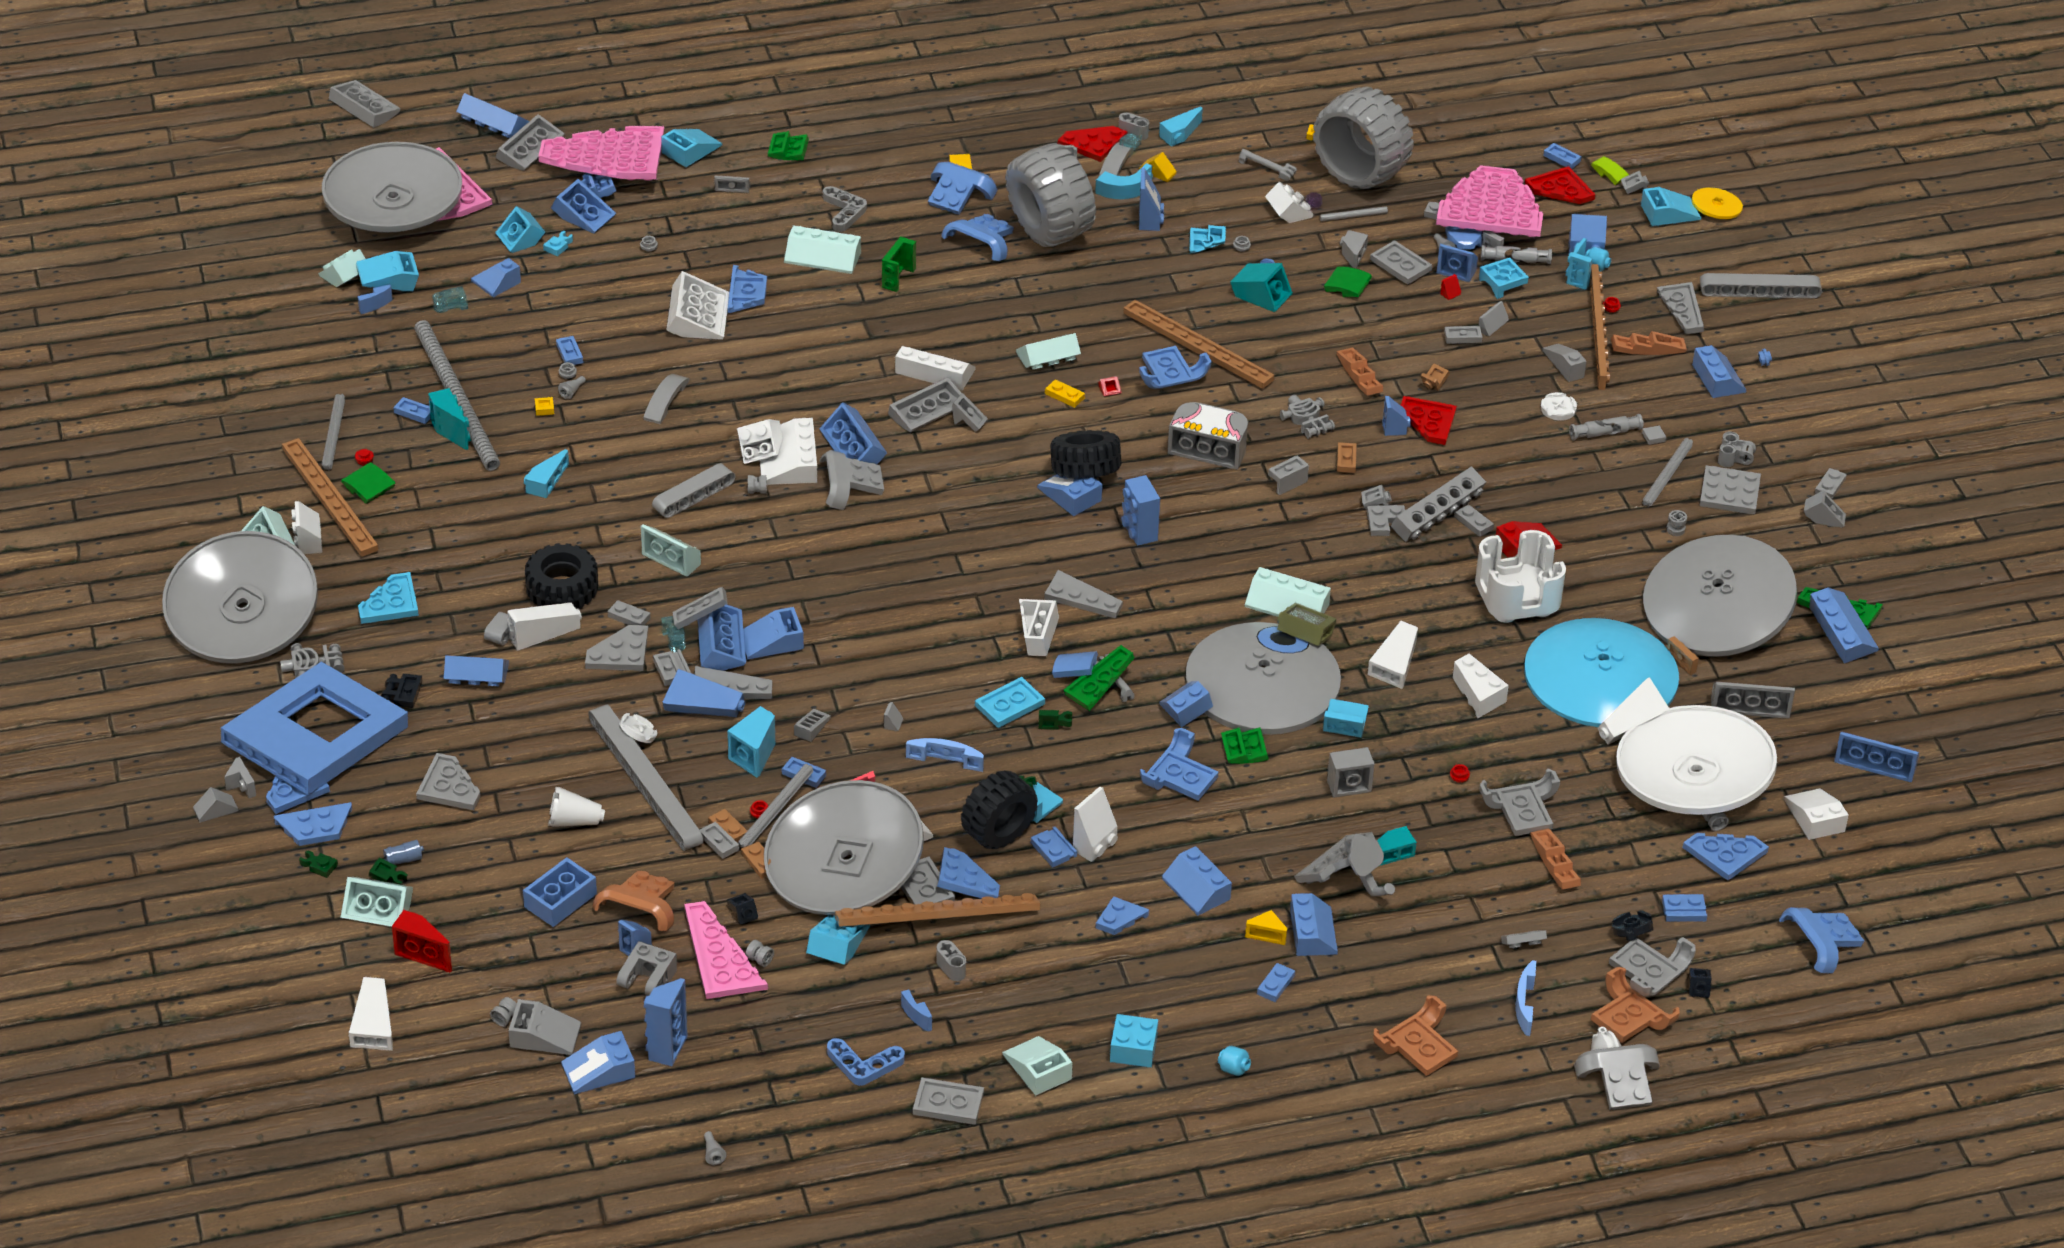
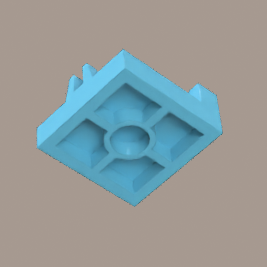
(1502, 276)

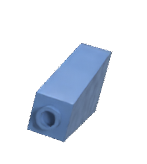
(701, 696)

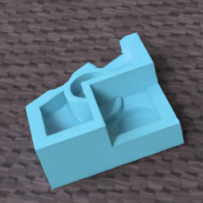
(1206, 238)

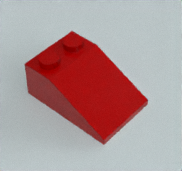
(1511, 533)
(420, 941)

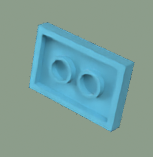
(1009, 702)

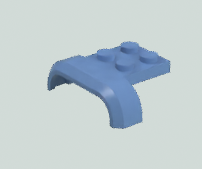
(957, 185)
(985, 229)
(1170, 368)
(1178, 771)
(1826, 934)

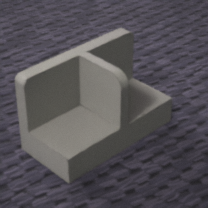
(1289, 474)

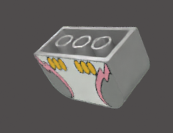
(1208, 434)

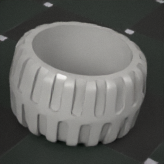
(1347, 150)
(1050, 194)

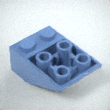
(774, 634)

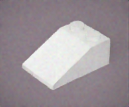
(1817, 813)
(1094, 826)

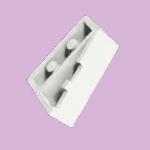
(1039, 624)
(1479, 684)

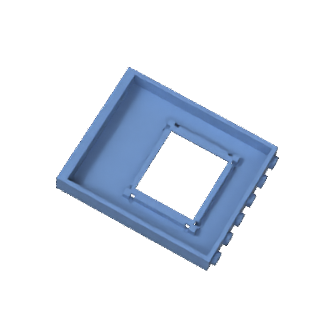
(299, 755)

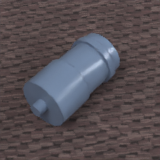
(403, 853)

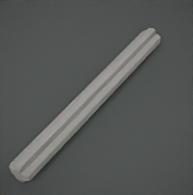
(333, 432)
(1667, 472)
(775, 807)

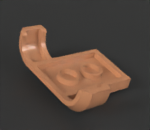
(644, 893)
(1629, 1010)
(1418, 1039)

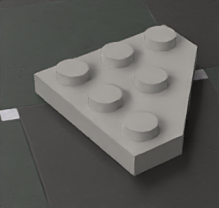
(620, 651)
(448, 784)

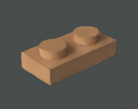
(1346, 457)
(1683, 655)
(729, 824)
(755, 857)

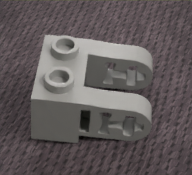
(648, 961)

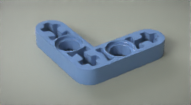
(864, 1067)

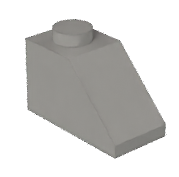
(1354, 246)
(1824, 510)

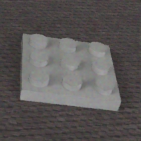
(1730, 489)

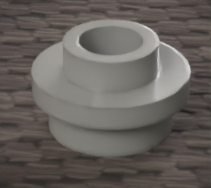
(648, 243)
(1241, 243)
(567, 370)

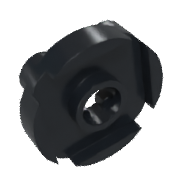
(1632, 925)

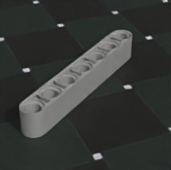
(1760, 285)

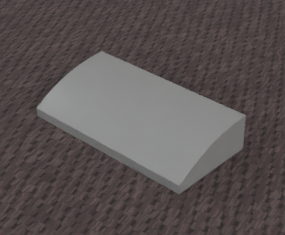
(363, 103)
(525, 145)
(925, 405)

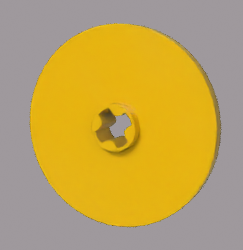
(1717, 203)

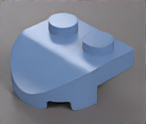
(599, 184)
(1464, 238)

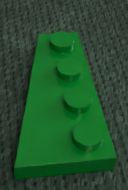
(1865, 611)
(1090, 688)

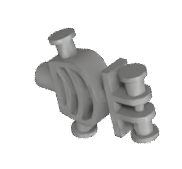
(1306, 414)
(306, 658)

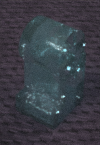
(450, 299)
(676, 636)

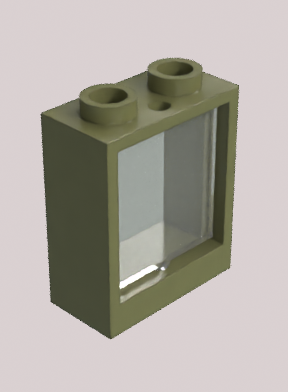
(1306, 624)

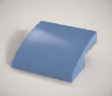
(1074, 664)

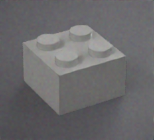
(1350, 772)

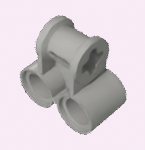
(1734, 450)

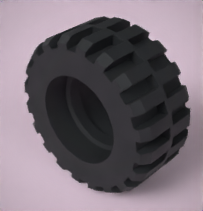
(1085, 454)
(557, 562)
(999, 809)

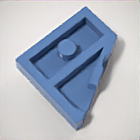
(1120, 915)

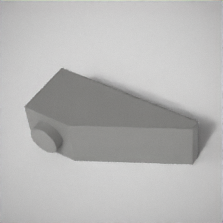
(1567, 361)

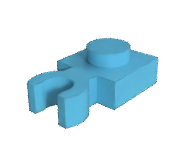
(557, 245)

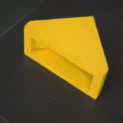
(1161, 167)
(1266, 928)

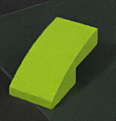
(1612, 170)

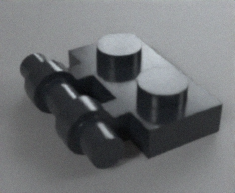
(407, 689)

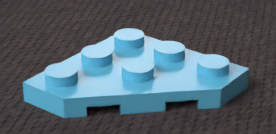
(391, 601)

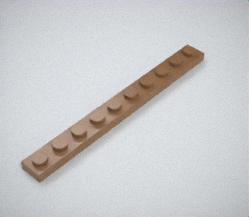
(1600, 342)
(1199, 344)
(330, 497)
(938, 910)

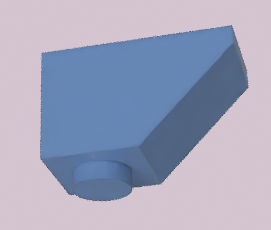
(1394, 418)
(630, 934)

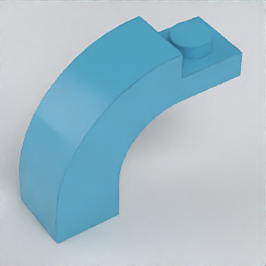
(1120, 187)

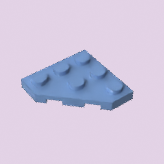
(285, 796)
(1725, 853)
(965, 876)

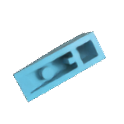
(1180, 127)
(546, 474)

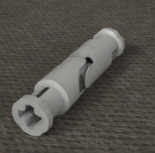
(1528, 255)
(1603, 427)

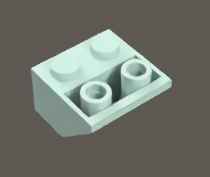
(342, 268)

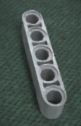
(693, 490)

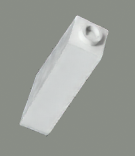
(541, 623)
(1394, 655)
(1635, 710)
(371, 1018)

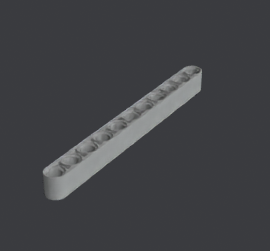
(646, 778)

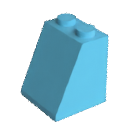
(752, 741)

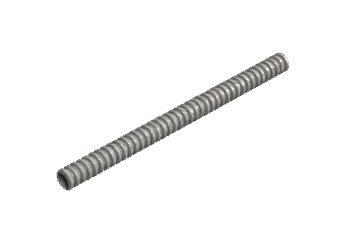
(449, 380)

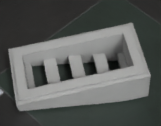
(811, 731)

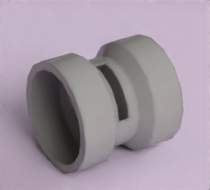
(757, 484)
(1676, 524)
(1716, 821)
(760, 953)
(502, 1013)

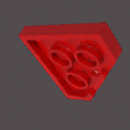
(1094, 141)
(1561, 185)
(1430, 418)

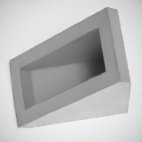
(214, 804)

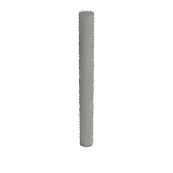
(1356, 213)

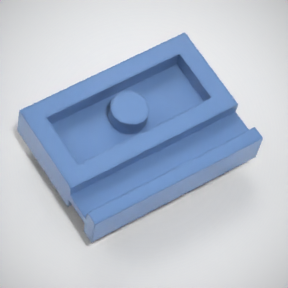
(1053, 847)
(1684, 907)

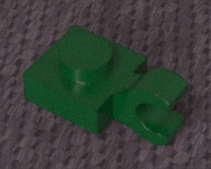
(1051, 719)

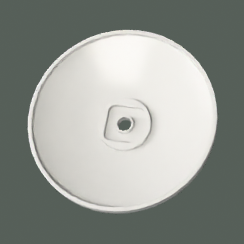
(1726, 747)

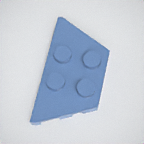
(746, 290)
(315, 824)

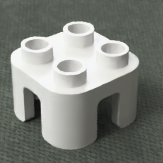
(1520, 584)

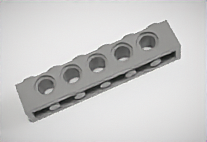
(1438, 504)

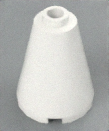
(573, 810)

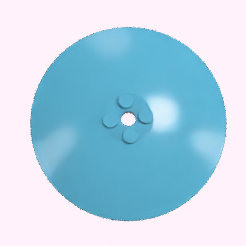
(1575, 684)

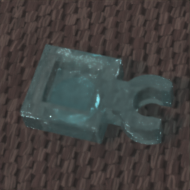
(1130, 140)

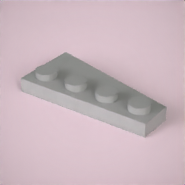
(1683, 305)
(1075, 593)
(750, 686)

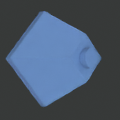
(498, 277)

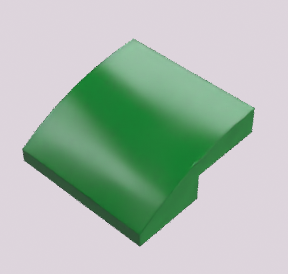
(788, 147)
(1348, 281)
(368, 482)
(1244, 746)

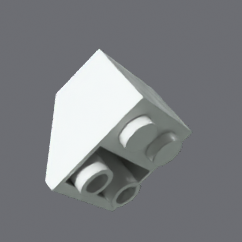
(1288, 203)
(760, 440)
(307, 529)

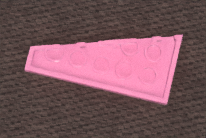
(719, 958)

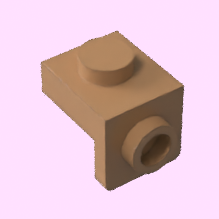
(1435, 377)

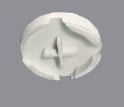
(1558, 406)
(638, 728)

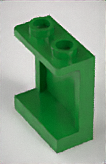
(899, 258)

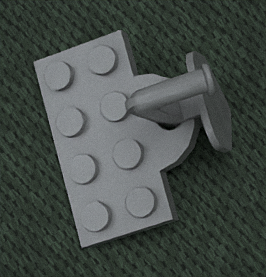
(1357, 850)

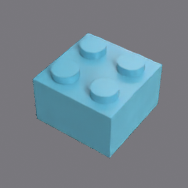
(1134, 1040)

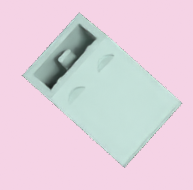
(1040, 1064)

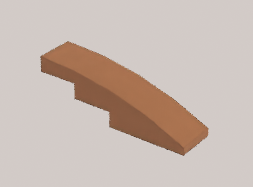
(1653, 344)
(1358, 370)
(1555, 859)

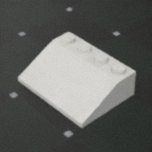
(697, 308)
(796, 456)

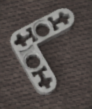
(854, 205)

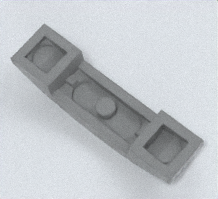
(1116, 159)
(663, 397)

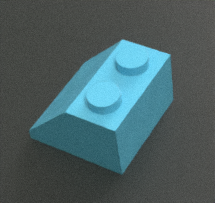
(520, 230)

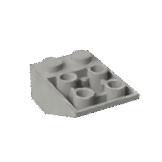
(542, 1028)

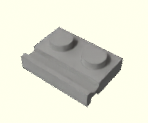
(668, 664)

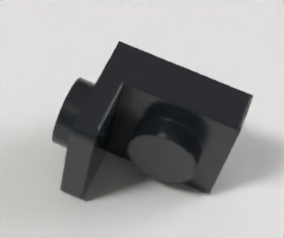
(744, 907)
(1700, 982)

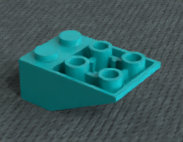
(449, 417)

